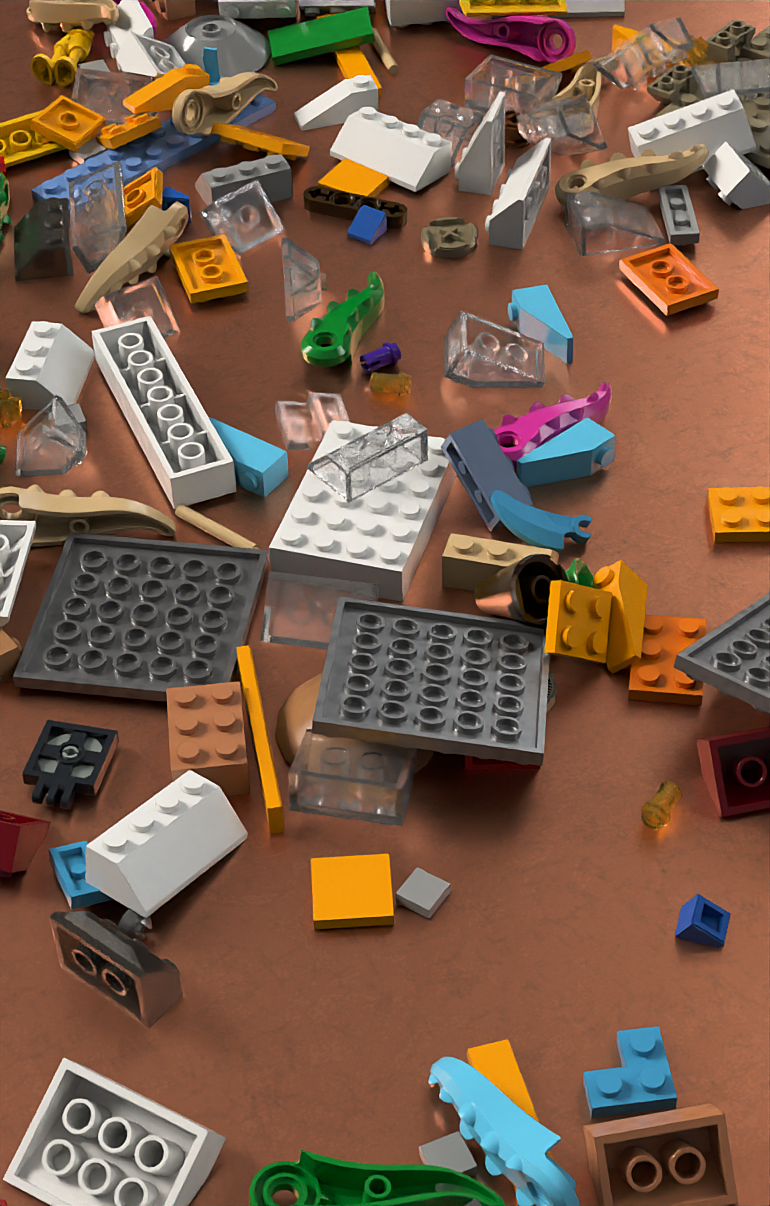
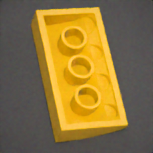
(512, 7)
(21, 143)

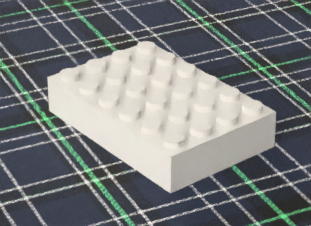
(373, 536)

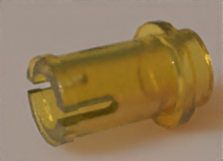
(391, 383)
(657, 811)

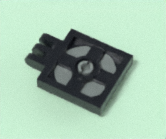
(68, 762)

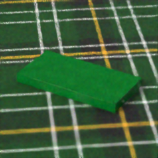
(321, 36)

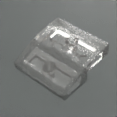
(307, 422)

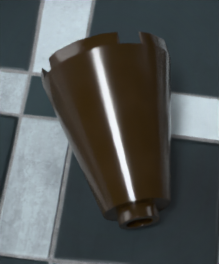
(520, 589)

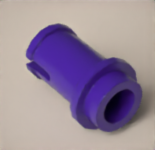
(386, 355)

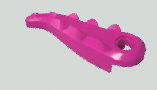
(522, 33)
(545, 422)

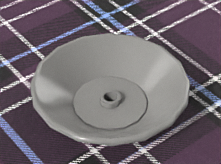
(237, 45)

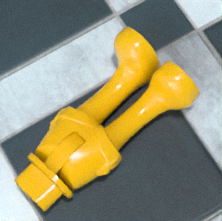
(67, 54)

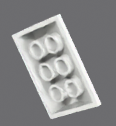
(110, 1147)

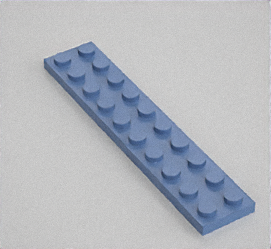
(156, 149)

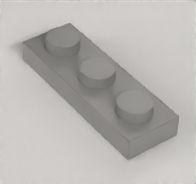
(678, 215)

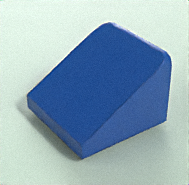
(170, 196)
(368, 225)
(702, 922)

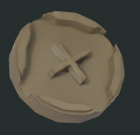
(449, 237)

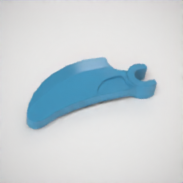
(539, 526)

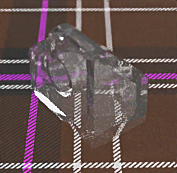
(301, 280)

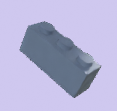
(483, 469)

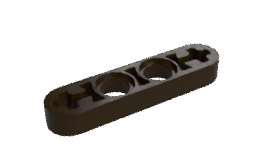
(330, 201)

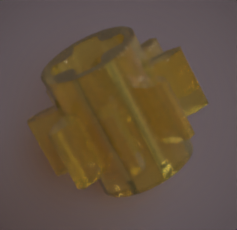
(697, 54)
(9, 408)

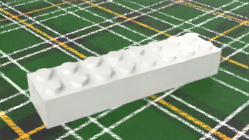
(164, 412)

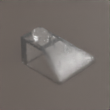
(243, 217)
(137, 302)
(50, 442)

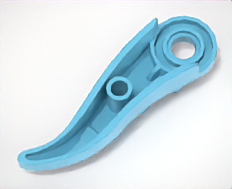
(508, 1135)

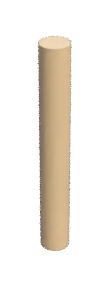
(384, 53)
(213, 528)

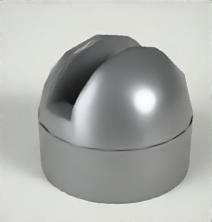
(133, 923)

